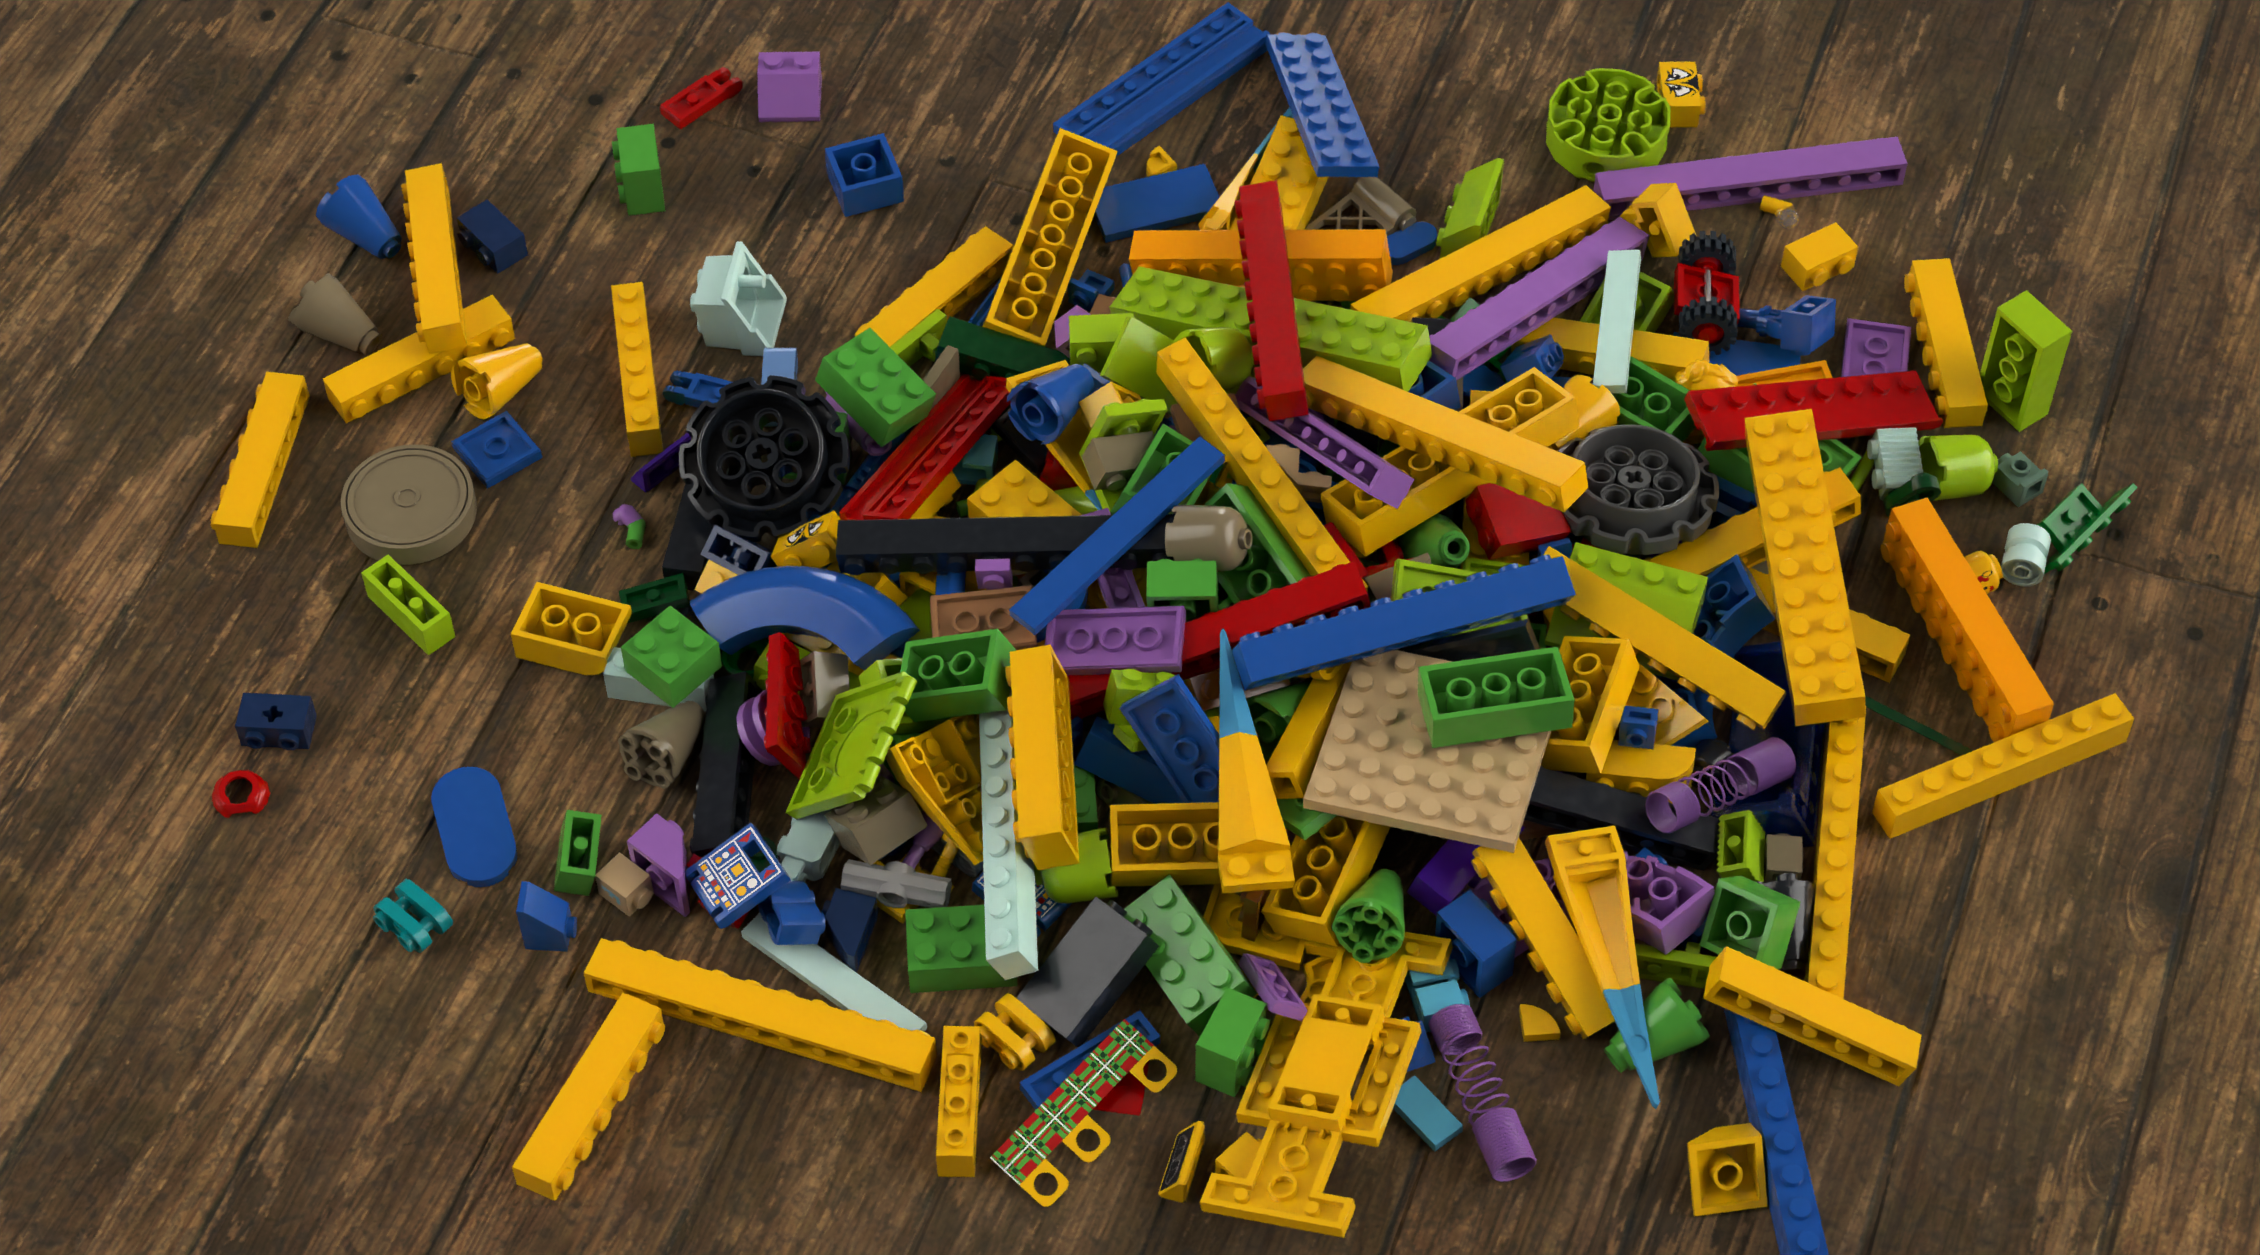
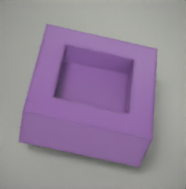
(993, 573)

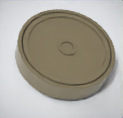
(409, 504)

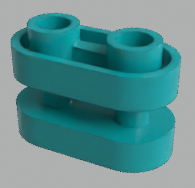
(410, 932)

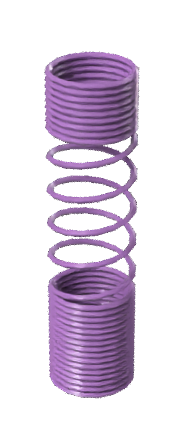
(1747, 770)
(1499, 1129)

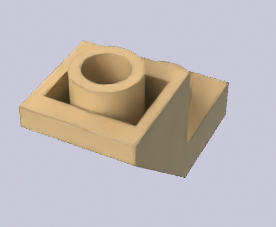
(1308, 484)

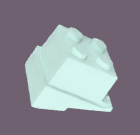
(737, 303)

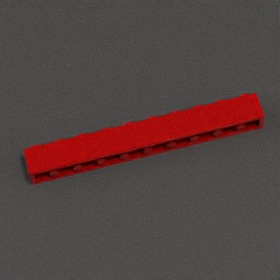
(1271, 303)
(1279, 606)

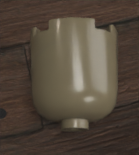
(1208, 535)

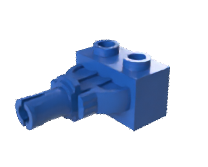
(1800, 326)

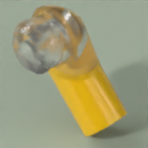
(1783, 210)

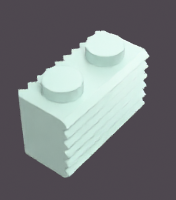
(1895, 458)

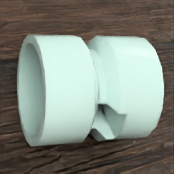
(2025, 554)

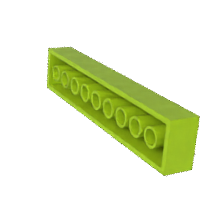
(1364, 342)

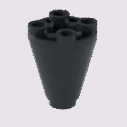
(1798, 946)

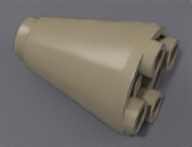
(334, 316)
(662, 744)

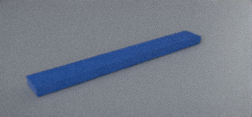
(1116, 535)

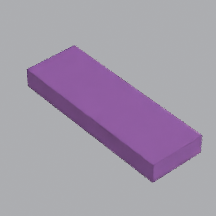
(1272, 987)

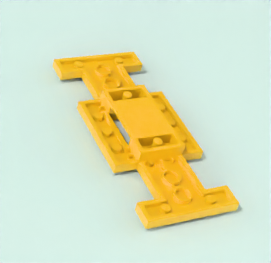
(1306, 1084)

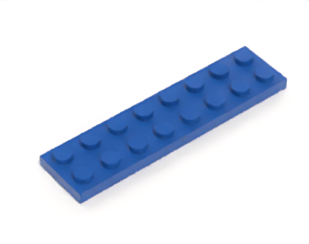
(1321, 106)

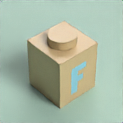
(624, 884)

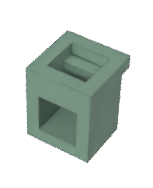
(2019, 478)

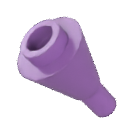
(923, 841)

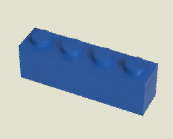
(1133, 771)

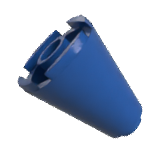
(359, 217)
(1049, 402)

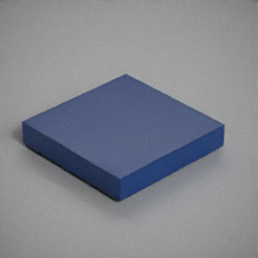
(496, 449)

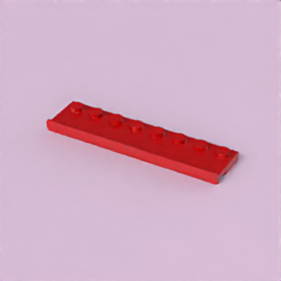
(1839, 406)
(930, 451)

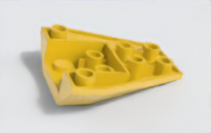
(945, 779)

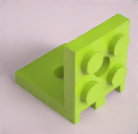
(1121, 420)

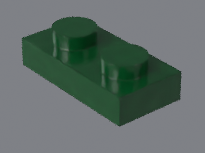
(656, 596)

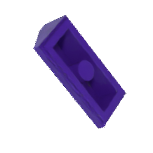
(660, 466)

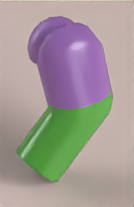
(636, 525)

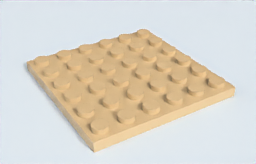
(1385, 772)

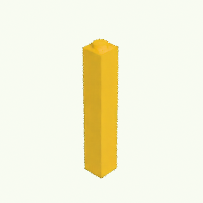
(1303, 738)

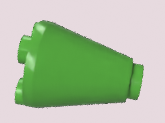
(1439, 538)
(1372, 918)
(1670, 1027)

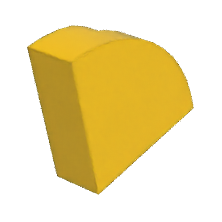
(1159, 162)
(1537, 1024)

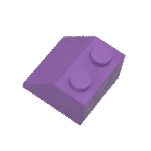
(789, 86)
(661, 853)

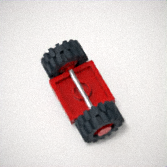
(1707, 290)

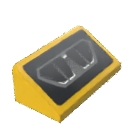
(1183, 1163)

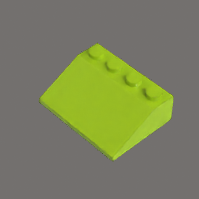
(1662, 588)

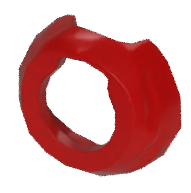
(255, 802)

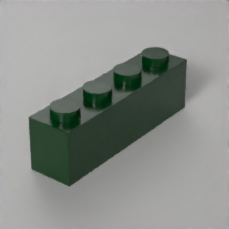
(992, 352)

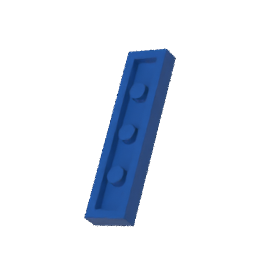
(1047, 1080)

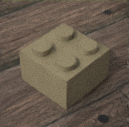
(877, 822)

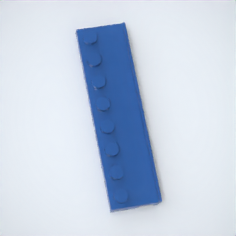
(1167, 80)

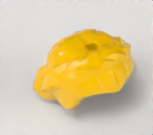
(1705, 375)

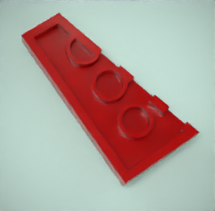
(784, 706)

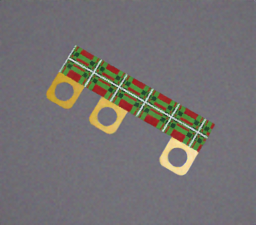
(1068, 1107)

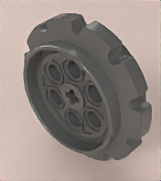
(1641, 490)

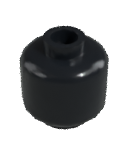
(1708, 753)

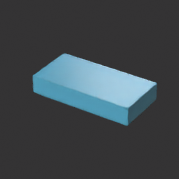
(1426, 1114)

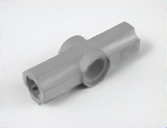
(896, 884)

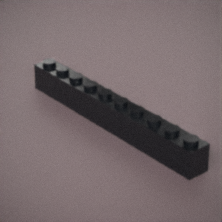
(956, 542)

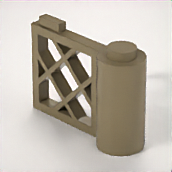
(1376, 202)

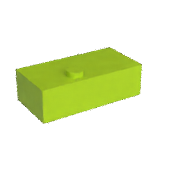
(2023, 360)

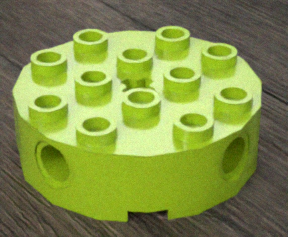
(1607, 123)

